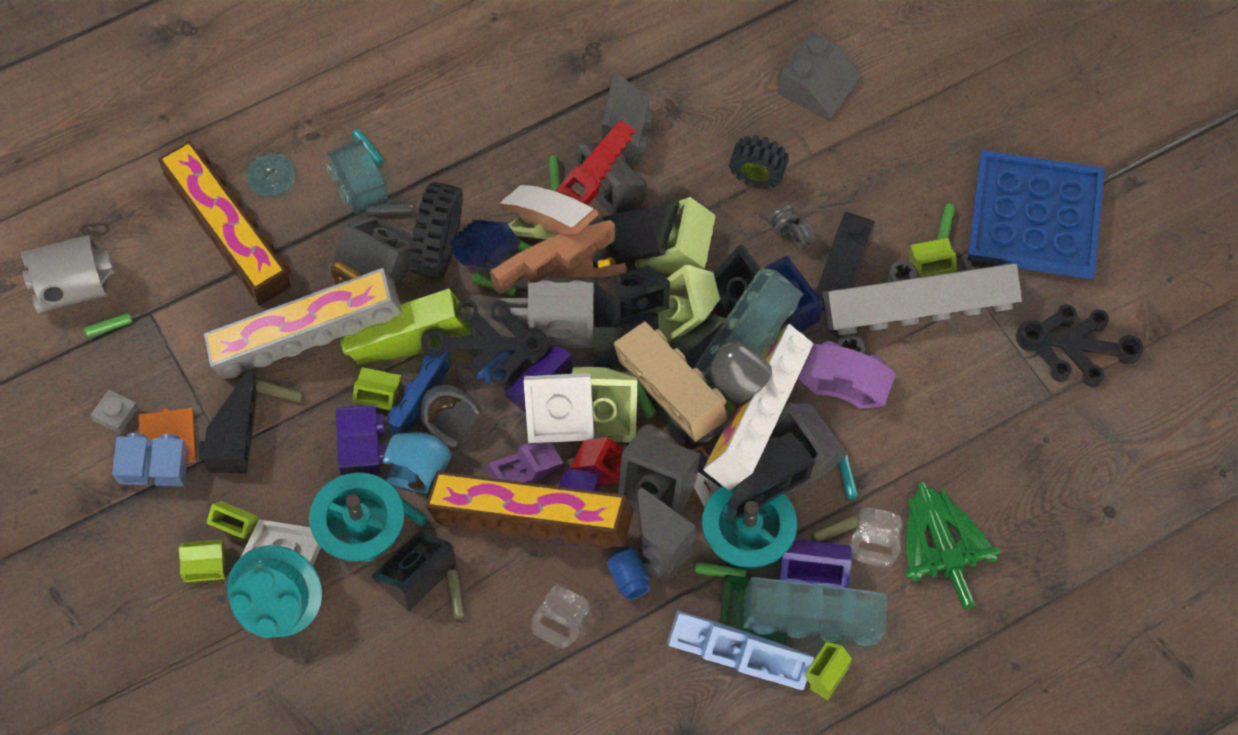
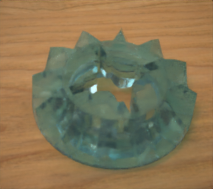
(272, 184)

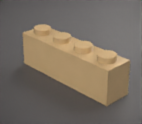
(671, 380)

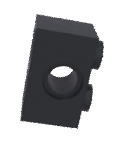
(631, 295)

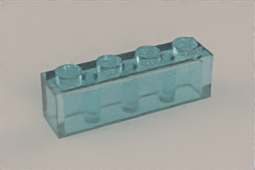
(755, 316)
(815, 611)

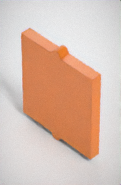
(174, 422)

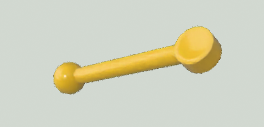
(608, 262)

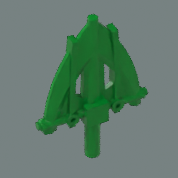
(934, 511)

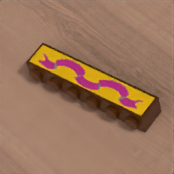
(225, 223)
(530, 509)

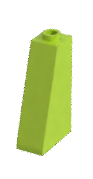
(404, 332)

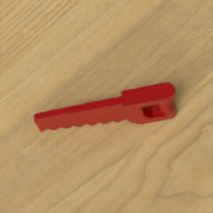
(597, 164)

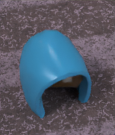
(416, 460)

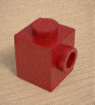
(600, 457)

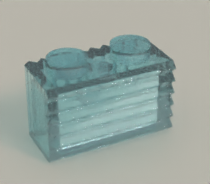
(357, 176)

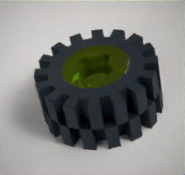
(759, 161)

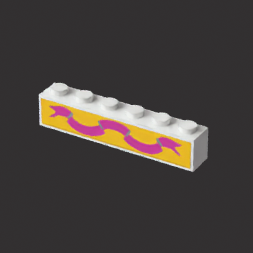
(756, 417)

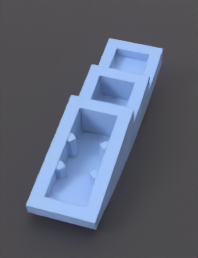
(740, 650)

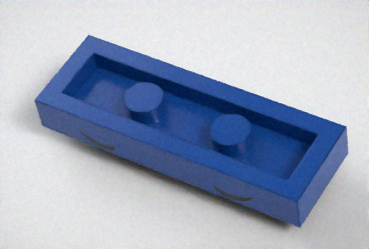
(403, 417)

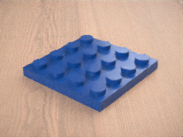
(1036, 214)

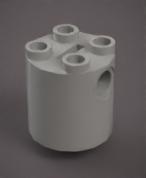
(67, 272)

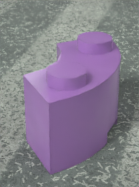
(847, 375)

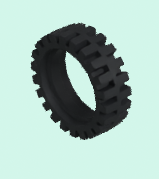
(434, 228)

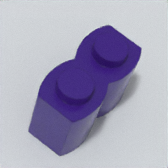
(359, 439)

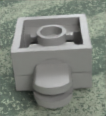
(558, 310)

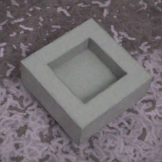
(114, 411)

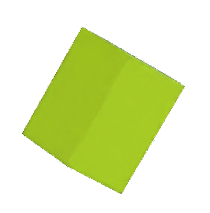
(933, 257)
(377, 388)
(220, 509)
(202, 560)
(828, 669)

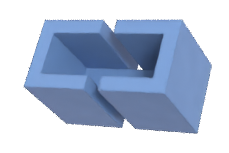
(141, 459)

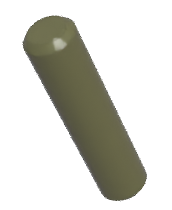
(280, 392)
(835, 529)
(455, 594)

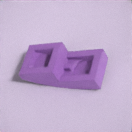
(528, 465)

